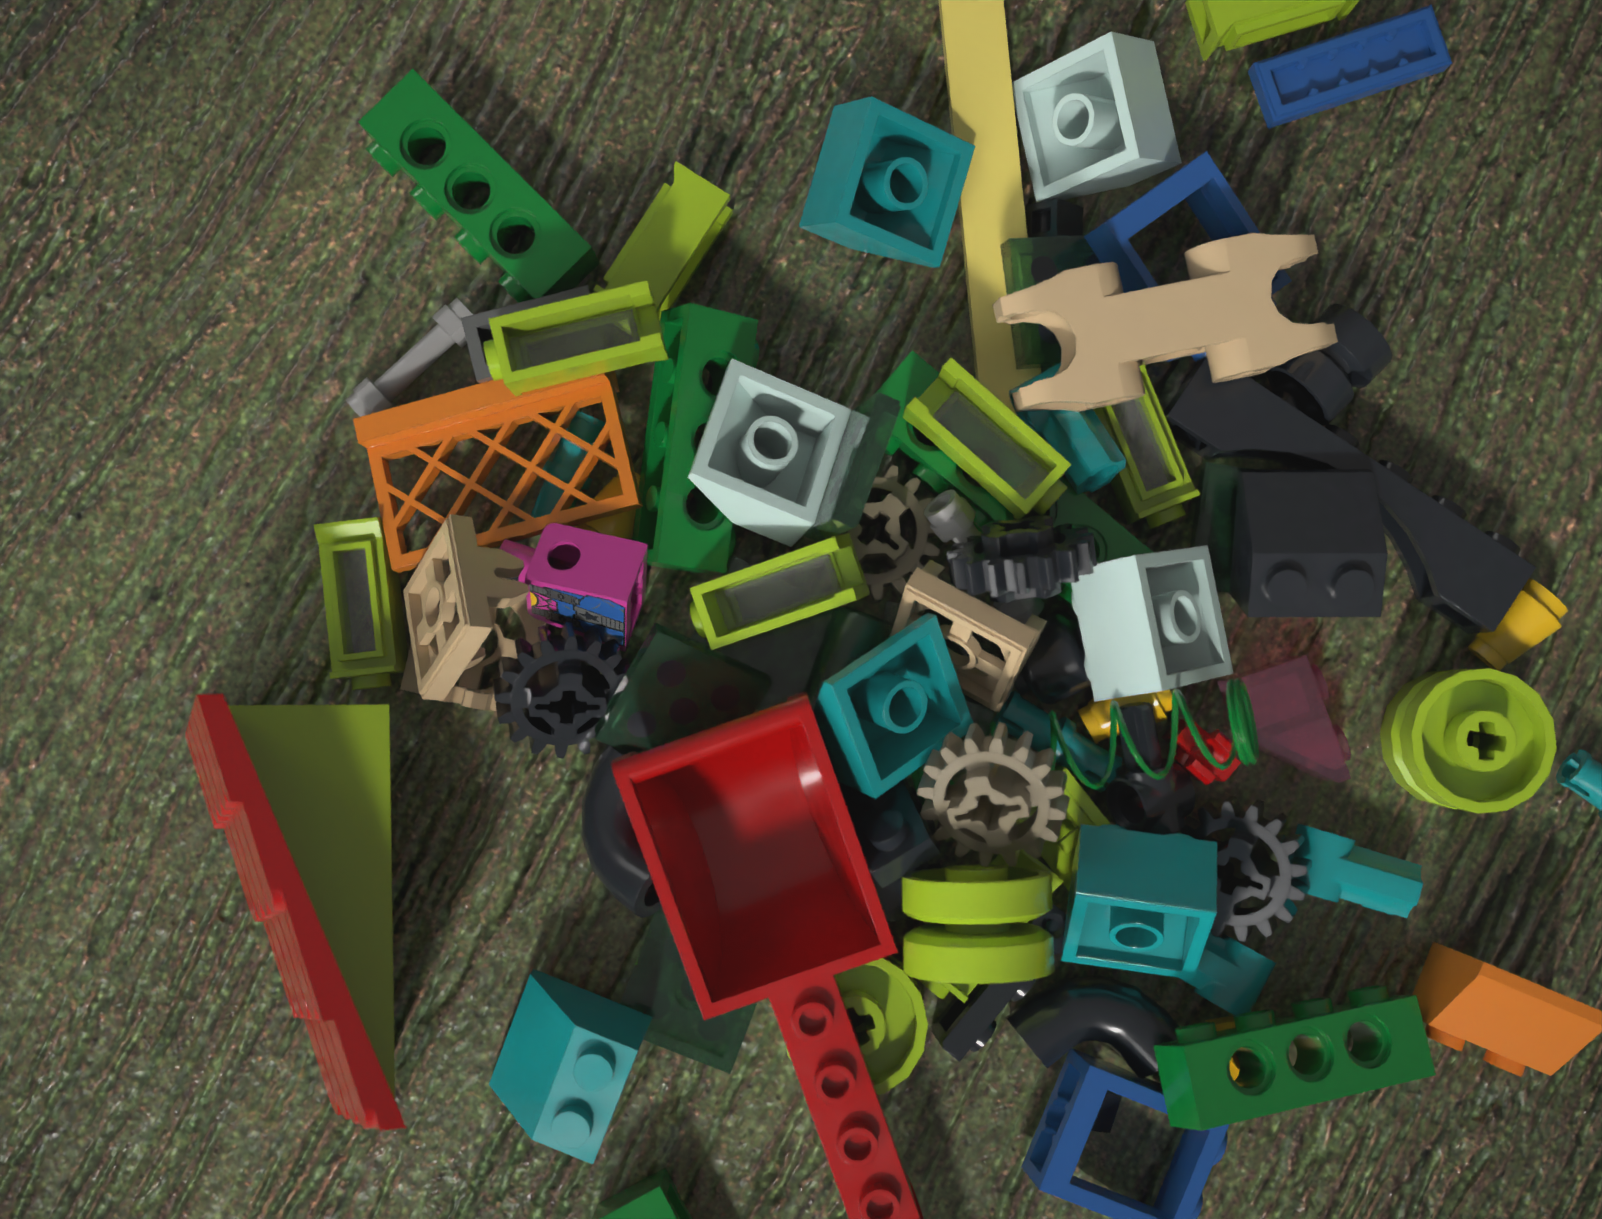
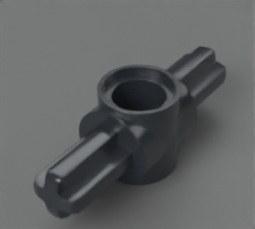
(1136, 798)

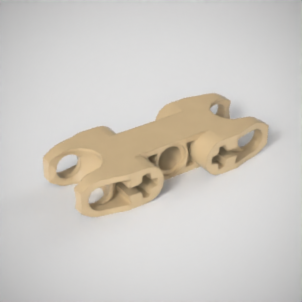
(1112, 333)

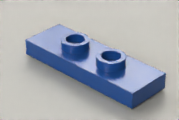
(1349, 66)

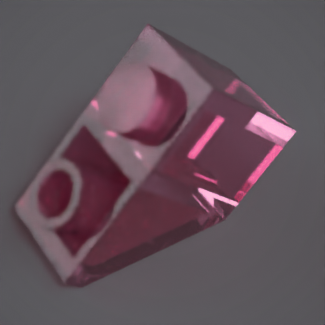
(1293, 717)

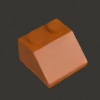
(1502, 1013)

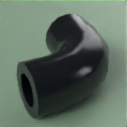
(612, 840)
(1094, 1011)

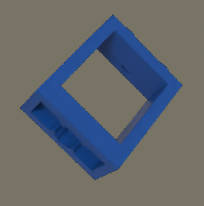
(1209, 199)
(1068, 1125)

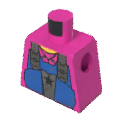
(584, 580)

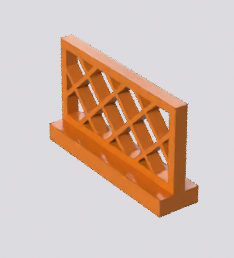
(481, 410)

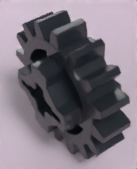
(1021, 559)
(552, 690)
(1263, 875)

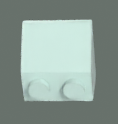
(1096, 119)
(768, 452)
(1151, 623)

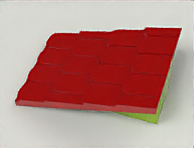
(312, 848)

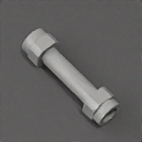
(378, 395)
(953, 520)

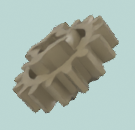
(895, 551)
(999, 788)

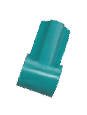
(1078, 438)
(1358, 873)
(1231, 974)

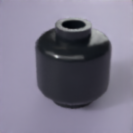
(1057, 661)

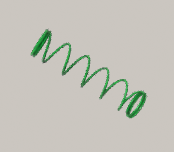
(1241, 721)

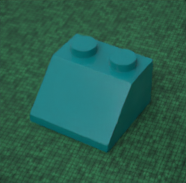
(886, 183)
(892, 708)
(1140, 901)
(567, 1064)

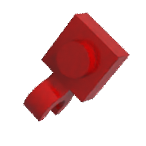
(1192, 759)

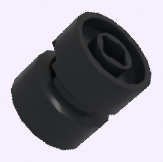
(1327, 375)

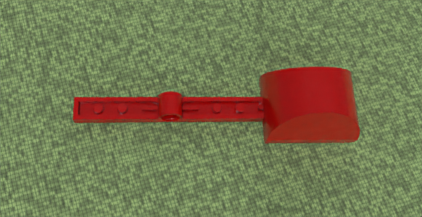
(772, 905)

